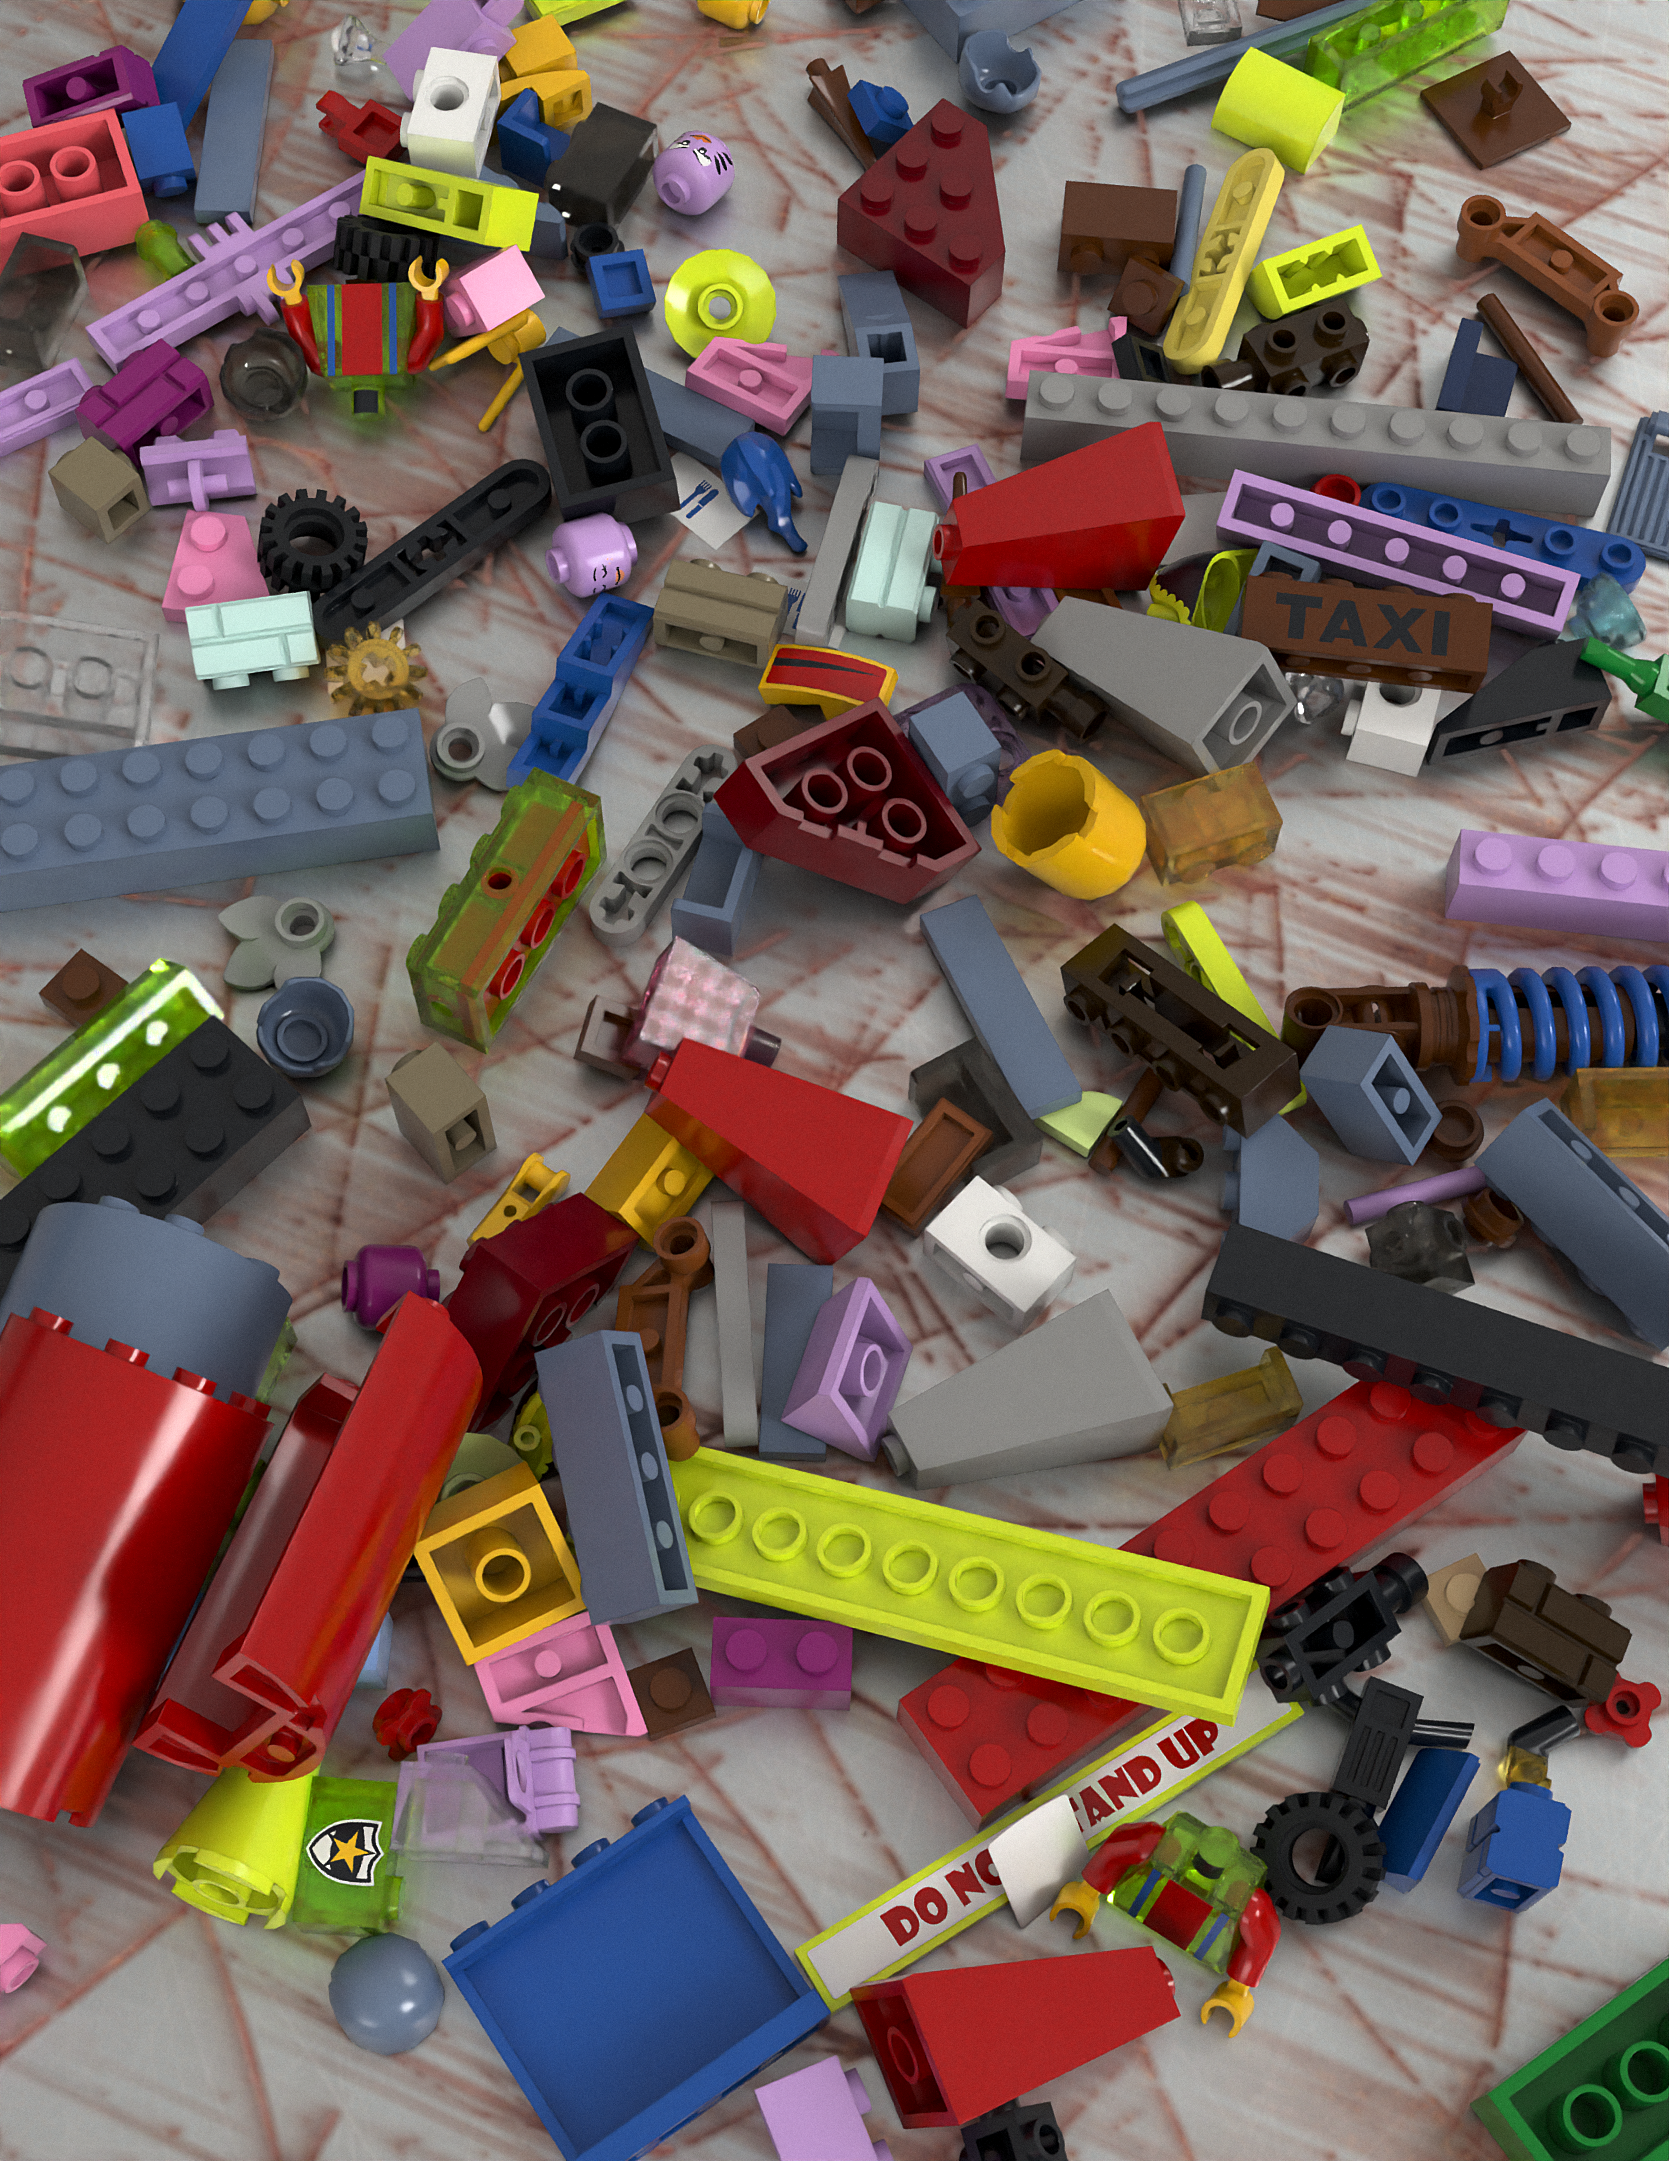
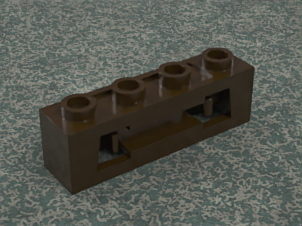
(1109, 993)

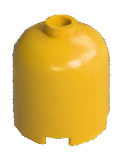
(1070, 826)

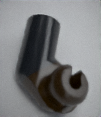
(1156, 1155)

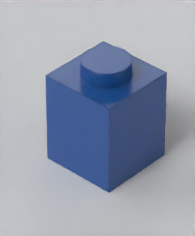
(160, 149)

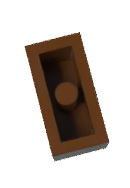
(1114, 223)

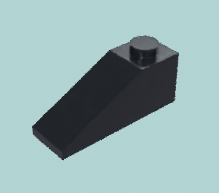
(1531, 701)

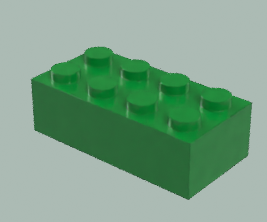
(1593, 2088)

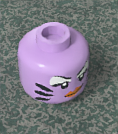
(695, 170)

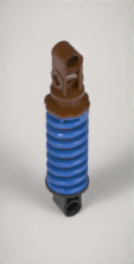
(1500, 1020)

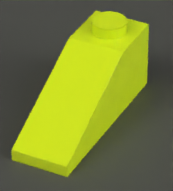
(448, 204)

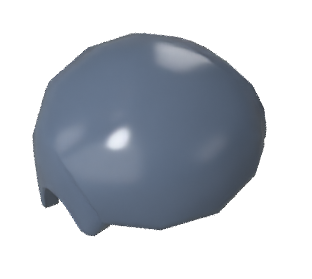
(996, 74)
(306, 1027)
(386, 1993)

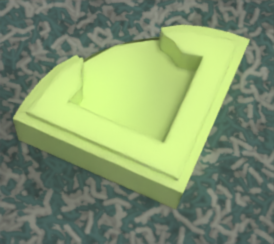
(1082, 1123)

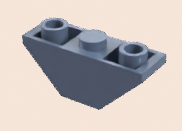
(1272, 1181)

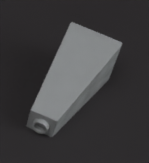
(1178, 686)
(1038, 1404)

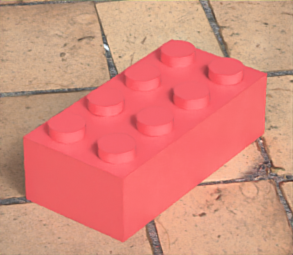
(70, 185)

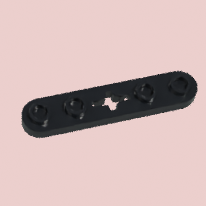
(464, 531)

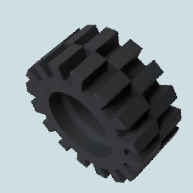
(382, 249)
(315, 519)
(1361, 1848)

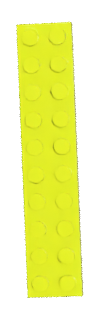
(970, 1584)

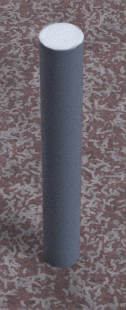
(1188, 225)

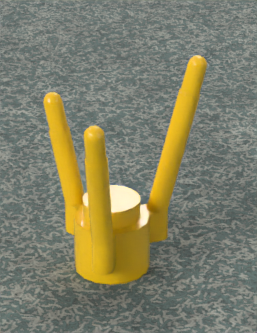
(504, 342)

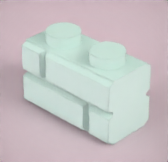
(893, 573)
(252, 638)

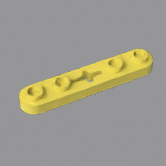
(1224, 261)

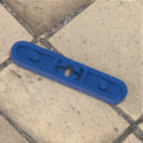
(1547, 540)

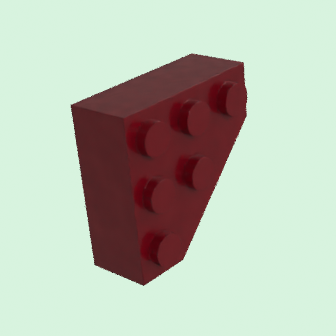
(932, 215)
(851, 807)
(529, 1287)

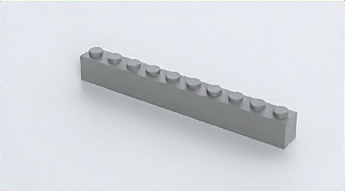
(1306, 438)

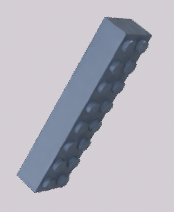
(214, 809)

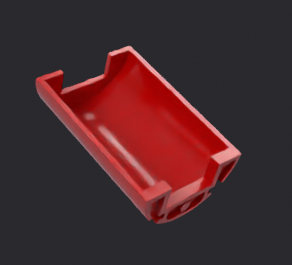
(105, 1540)
(317, 1557)

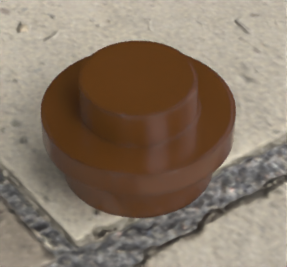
(1457, 1133)
(1491, 1218)

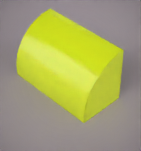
(1278, 110)
(1312, 273)

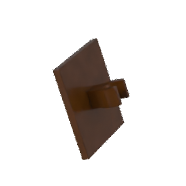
(1495, 110)

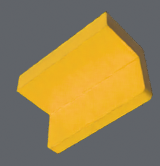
(649, 1180)

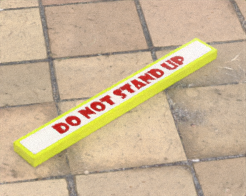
(964, 1883)

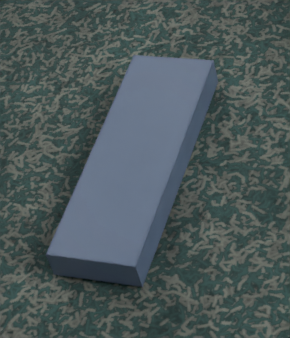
(791, 1311)

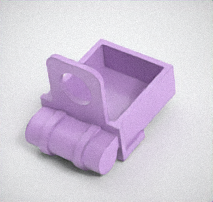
(529, 1770)

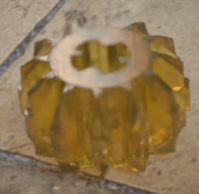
(378, 653)

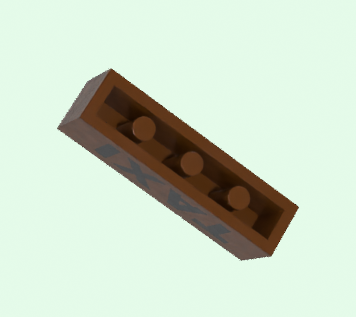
(1368, 632)

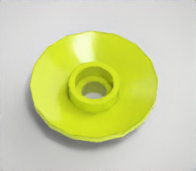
(716, 275)

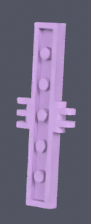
(228, 276)

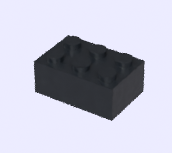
(600, 427)

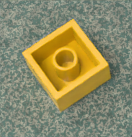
(498, 1563)

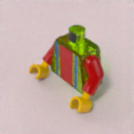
(366, 334)
(1192, 1890)

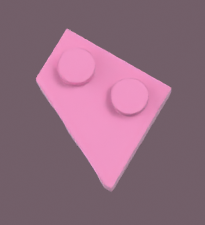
(1064, 353)
(755, 380)

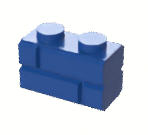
(1515, 1848)

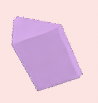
(850, 1372)

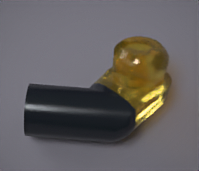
(1530, 1746)

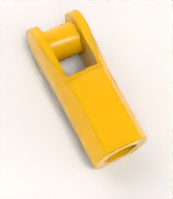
(513, 1206)

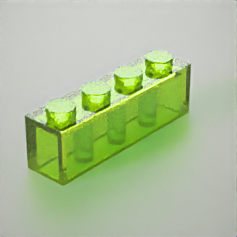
(1396, 42)
(99, 1063)

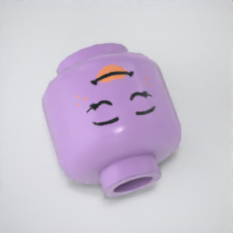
(591, 554)

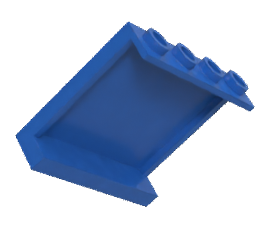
(634, 1988)

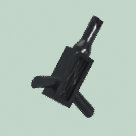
(1373, 1751)

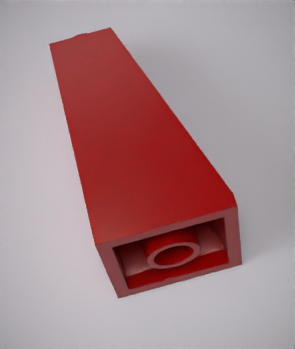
(1070, 522)
(781, 1143)
(995, 2031)

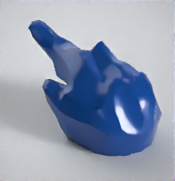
(761, 474)

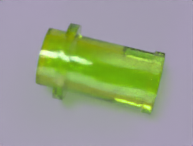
(159, 244)

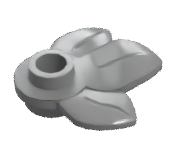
(487, 729)
(267, 940)

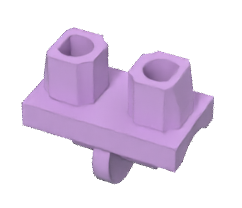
(198, 469)

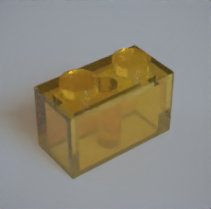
(1210, 824)

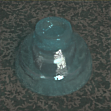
(1607, 614)

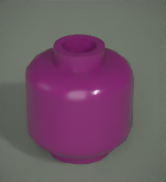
(381, 1278)

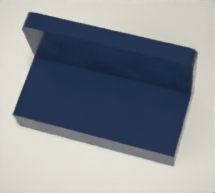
(1475, 380)

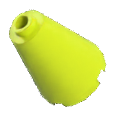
(240, 1848)

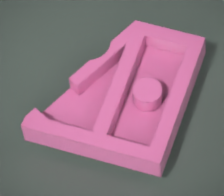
(212, 564)
(562, 1679)

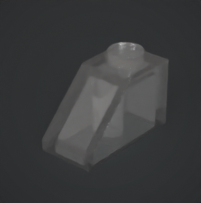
(459, 1817)

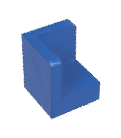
(528, 143)

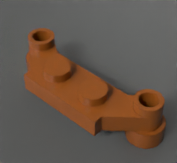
(1552, 264)
(659, 1311)

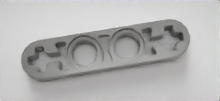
(837, 552)
(657, 841)
(734, 1324)

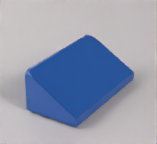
(1423, 1813)

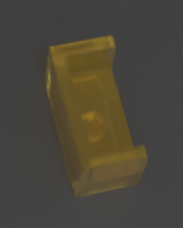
(1621, 1109)
(1231, 1411)

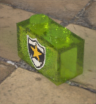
(346, 1860)

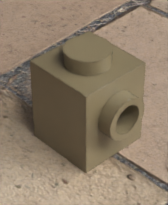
(100, 489)

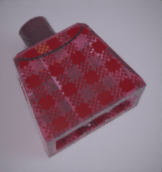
(696, 1000)

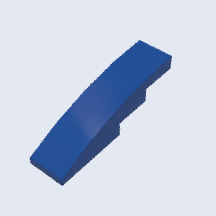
(584, 691)

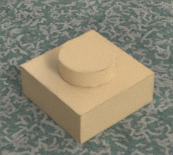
(1452, 1596)

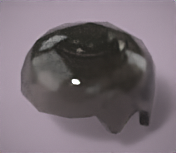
(264, 375)

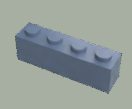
(1587, 1212)
(615, 1478)

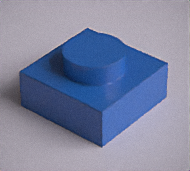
(880, 111)
(620, 283)

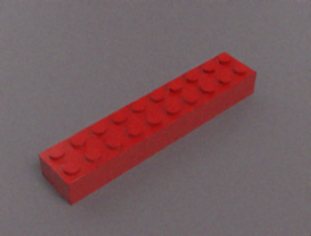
(1275, 1520)

